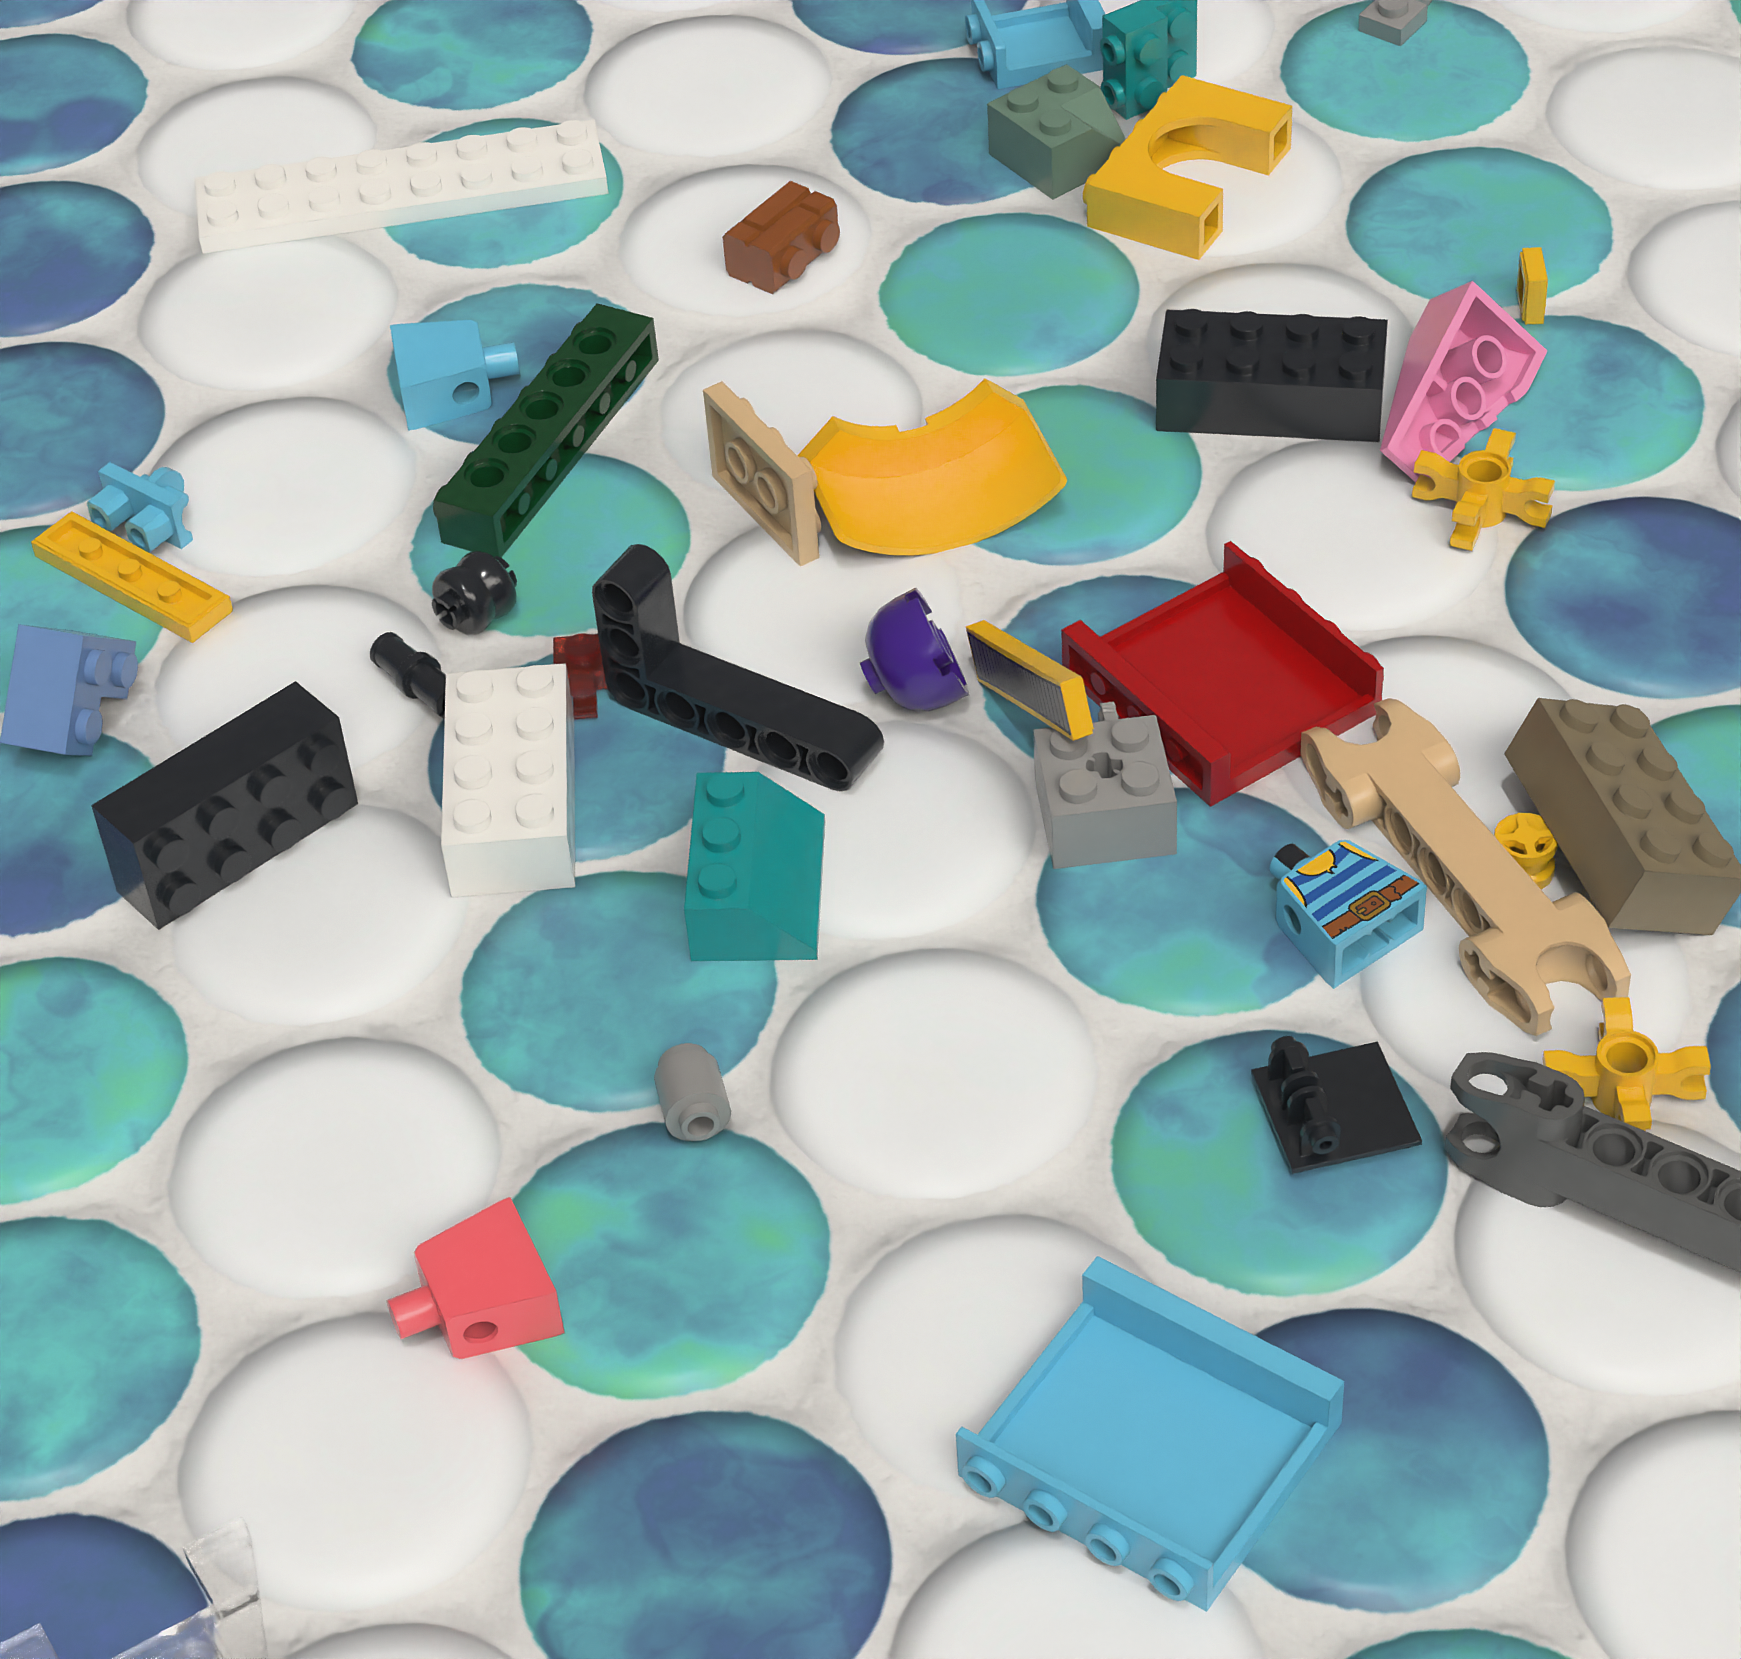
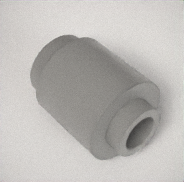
(691, 1093)

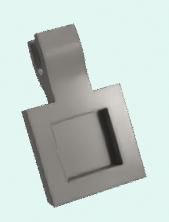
(1393, 19)

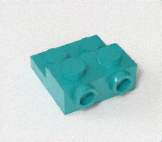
(1147, 52)

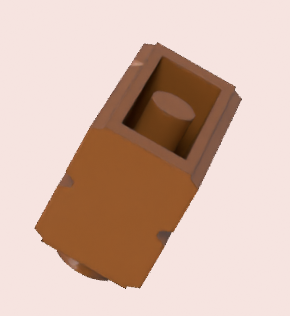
(781, 237)

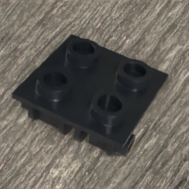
(1333, 1104)

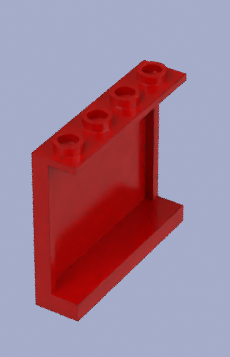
(1229, 675)

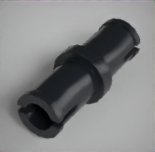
(415, 672)

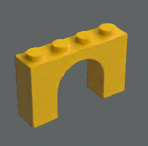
(1189, 122)

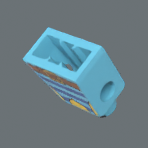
(1345, 907)

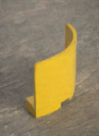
(938, 484)

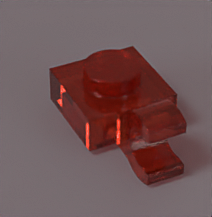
(584, 671)

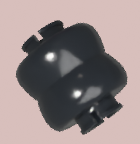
(474, 592)

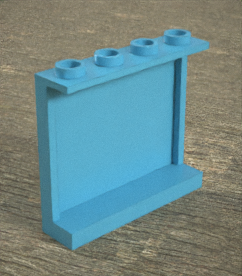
(1155, 1435)

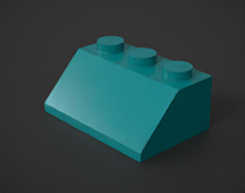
(753, 871)

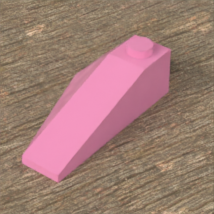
(1457, 376)

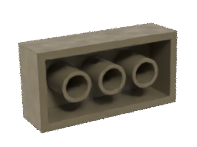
(1625, 817)

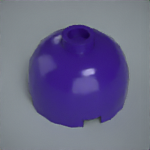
(911, 656)

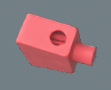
(481, 1286)

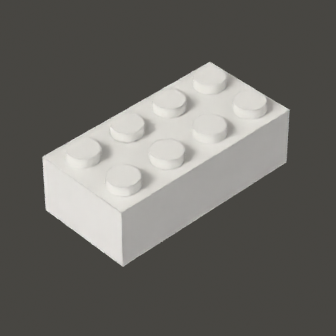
(508, 781)

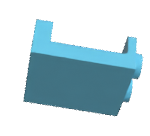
(1036, 40)

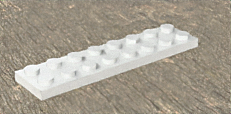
(399, 186)

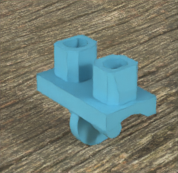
(146, 503)

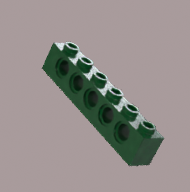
(546, 431)

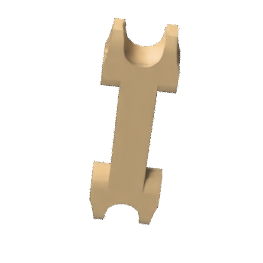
(1513, 928)

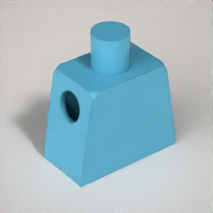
(447, 369)

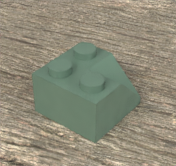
(1053, 131)

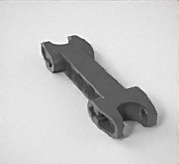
(1567, 1150)

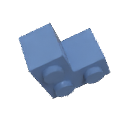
(60, 686)

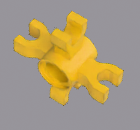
(1483, 489)
(1630, 1068)

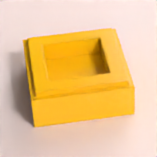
(1532, 285)

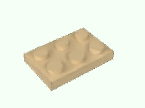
(762, 473)

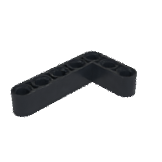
(712, 697)

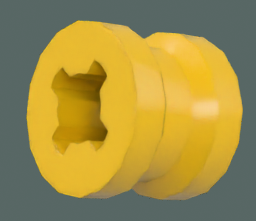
(1530, 844)

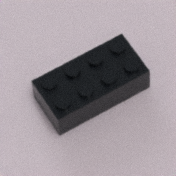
(1271, 375)
(226, 804)

